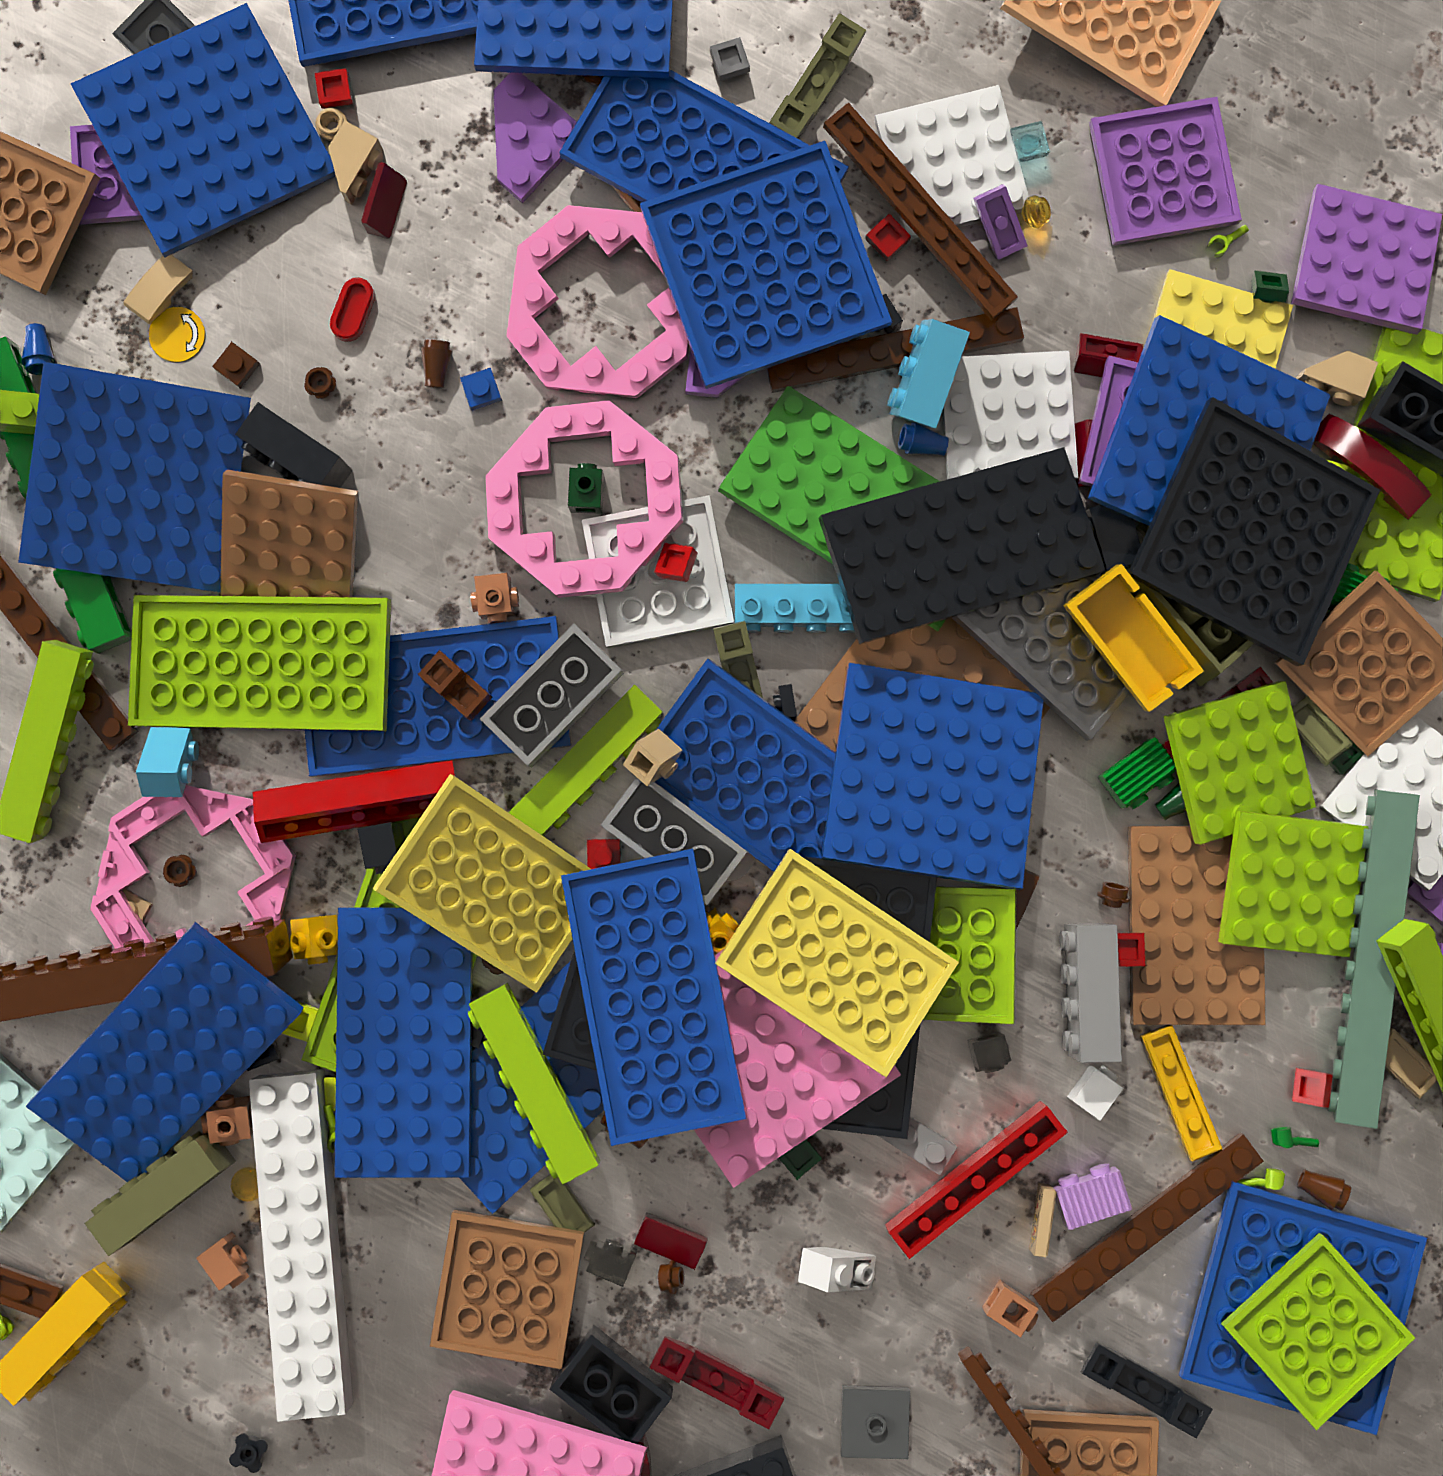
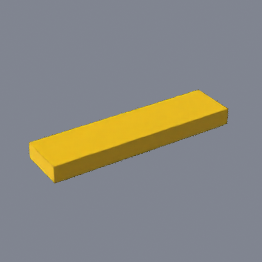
(1181, 1092)

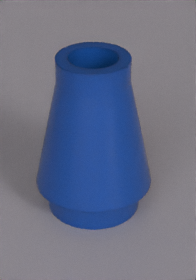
(36, 349)
(920, 440)

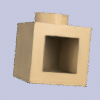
(653, 757)

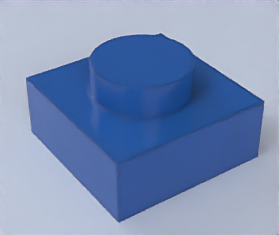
(481, 389)

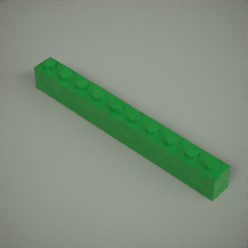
(89, 595)

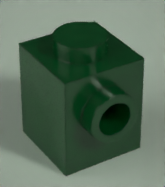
(586, 489)

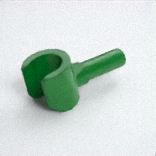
(1283, 1137)

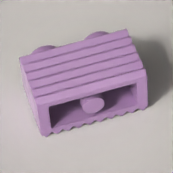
(1091, 1196)

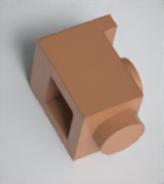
(225, 1263)
(1017, 1322)

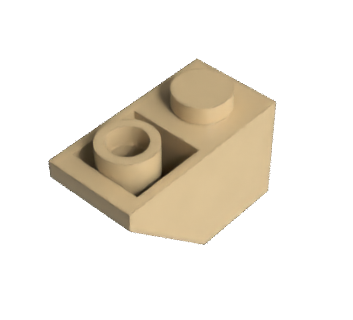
(353, 158)
(1342, 376)

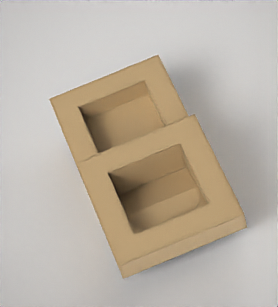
(156, 287)

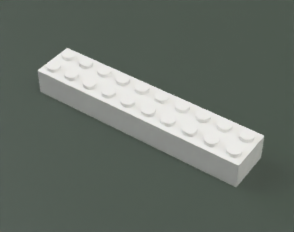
(300, 1246)

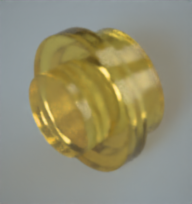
(1036, 211)
(245, 1184)

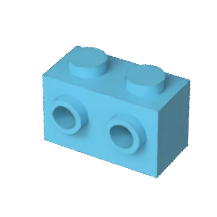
(167, 762)

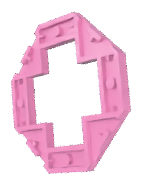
(533, 295)
(532, 456)
(208, 811)

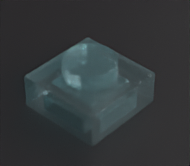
(1030, 141)

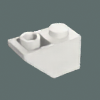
(836, 1269)

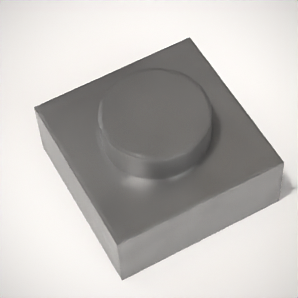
(729, 59)

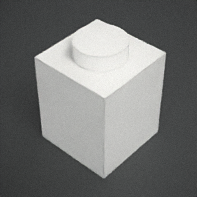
(1096, 1091)

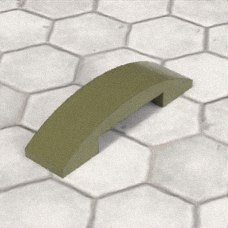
(819, 77)
(737, 655)

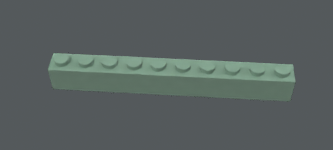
(1371, 985)

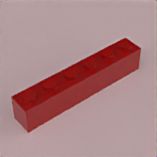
(347, 801)
(975, 1179)

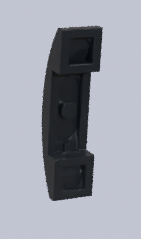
(1147, 1389)

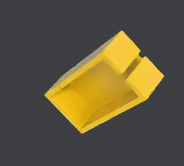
(1133, 638)
(61, 1333)

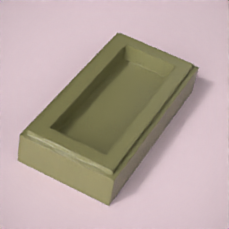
(1319, 732)
(561, 1205)

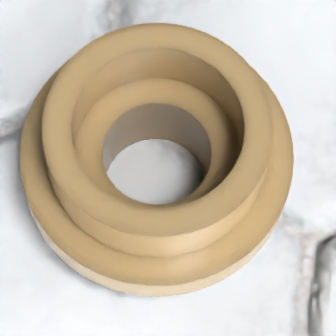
(324, 118)

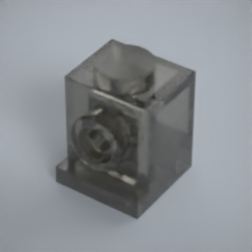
(989, 1052)
(610, 1260)

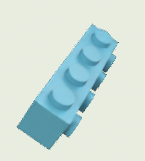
(792, 606)

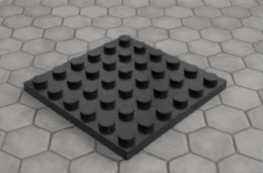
(1254, 532)

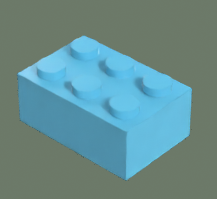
(928, 372)

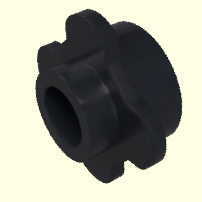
(255, 1445)

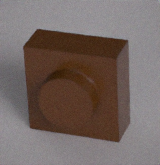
(236, 365)

